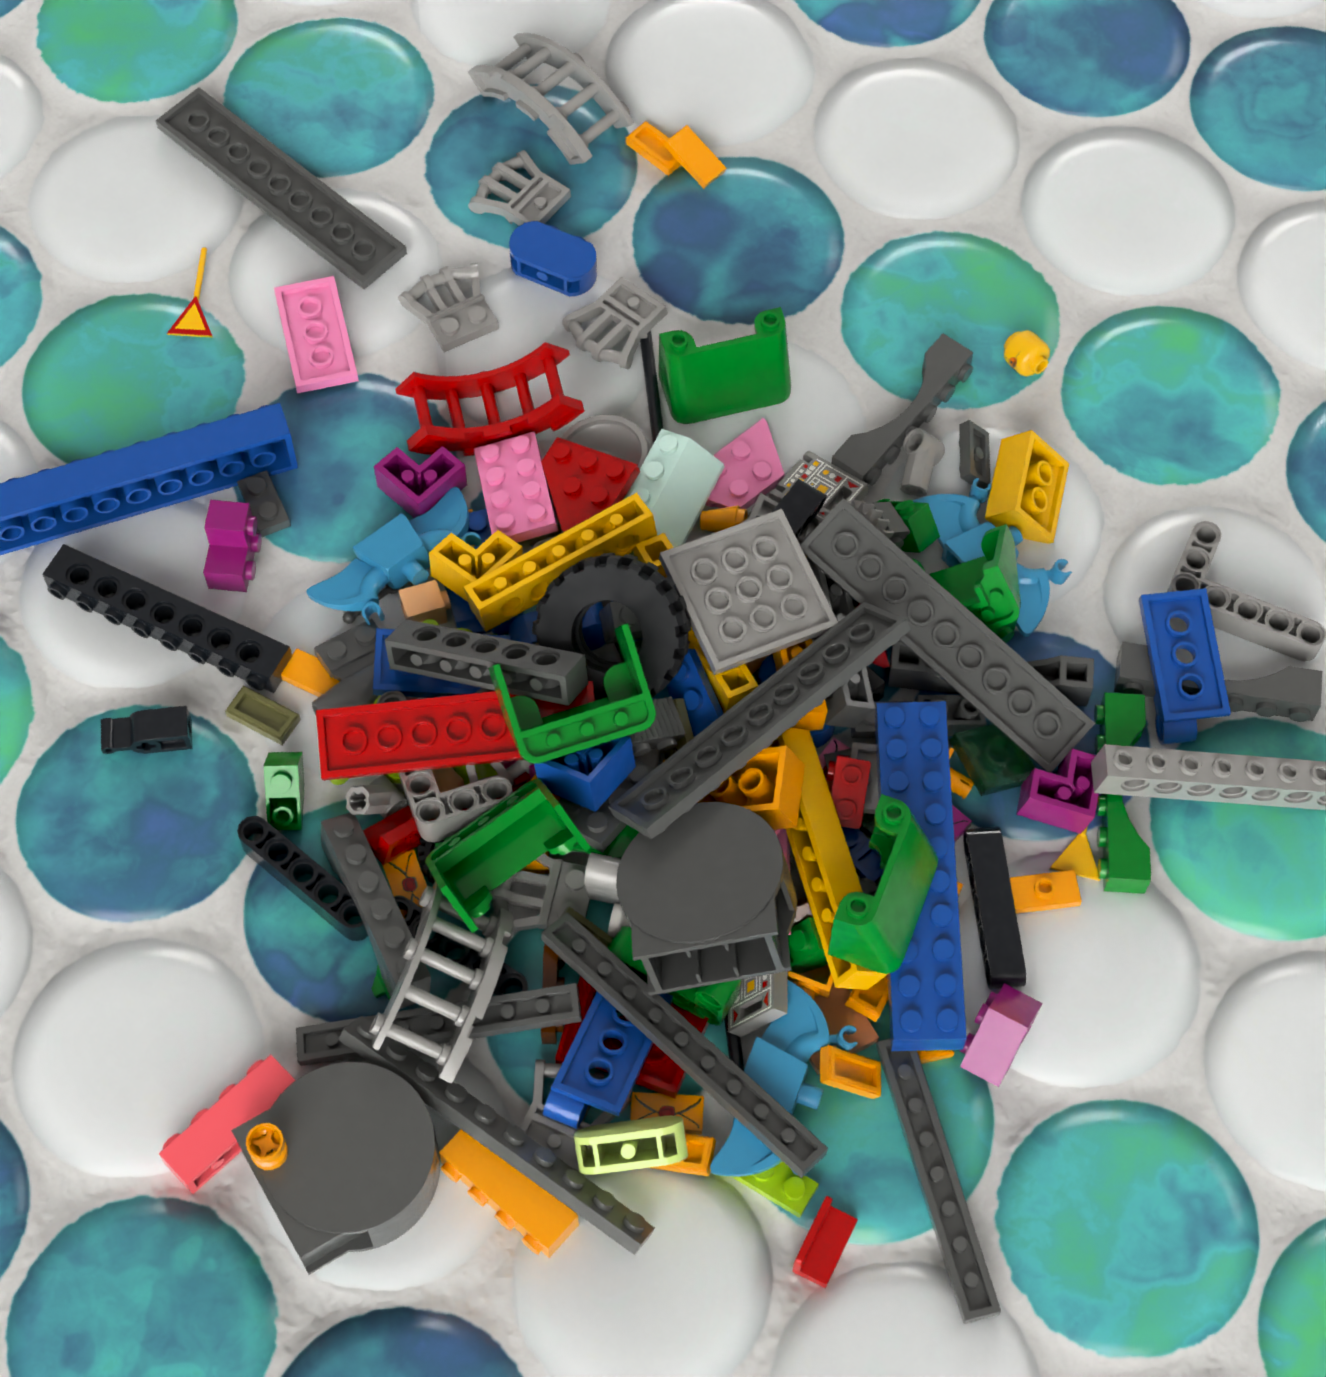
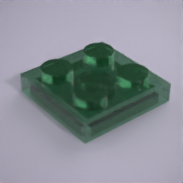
(991, 759)

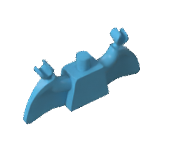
(962, 539)
(394, 557)
(781, 1070)

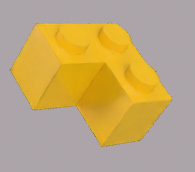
(458, 563)

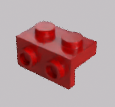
(849, 788)

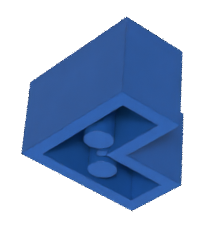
(589, 774)

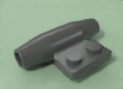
(351, 662)

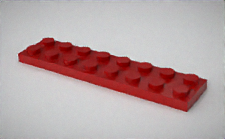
(420, 734)

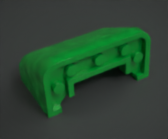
(726, 374)
(988, 583)
(880, 927)

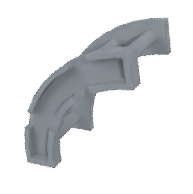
(504, 84)
(480, 981)

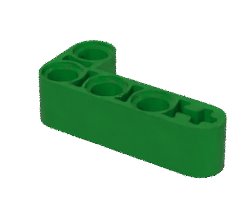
(704, 1001)

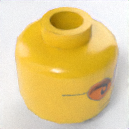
(1026, 353)

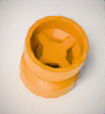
(264, 1139)

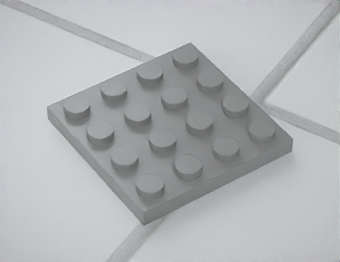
(748, 591)

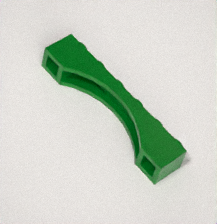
(1125, 854)

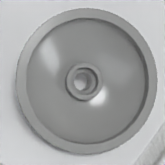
(611, 436)

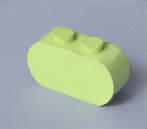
(630, 1145)

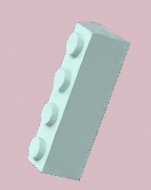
(676, 484)

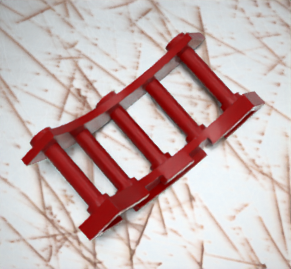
(552, 414)

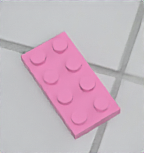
(316, 334)
(516, 488)

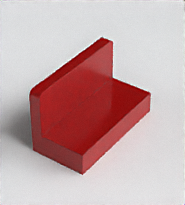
(393, 835)
(824, 1244)

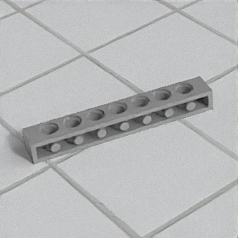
(1209, 777)

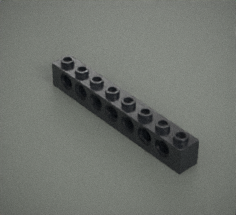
(74, 566)

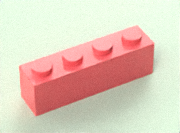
(209, 1141)

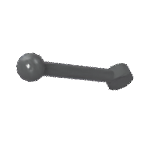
(349, 617)

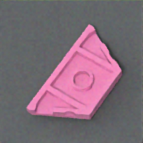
(749, 468)

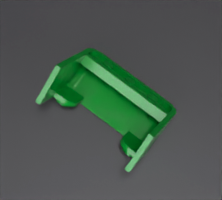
(620, 714)
(500, 846)

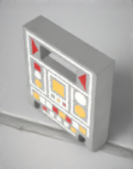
(823, 477)
(774, 995)

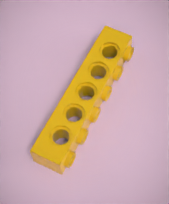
(525, 579)

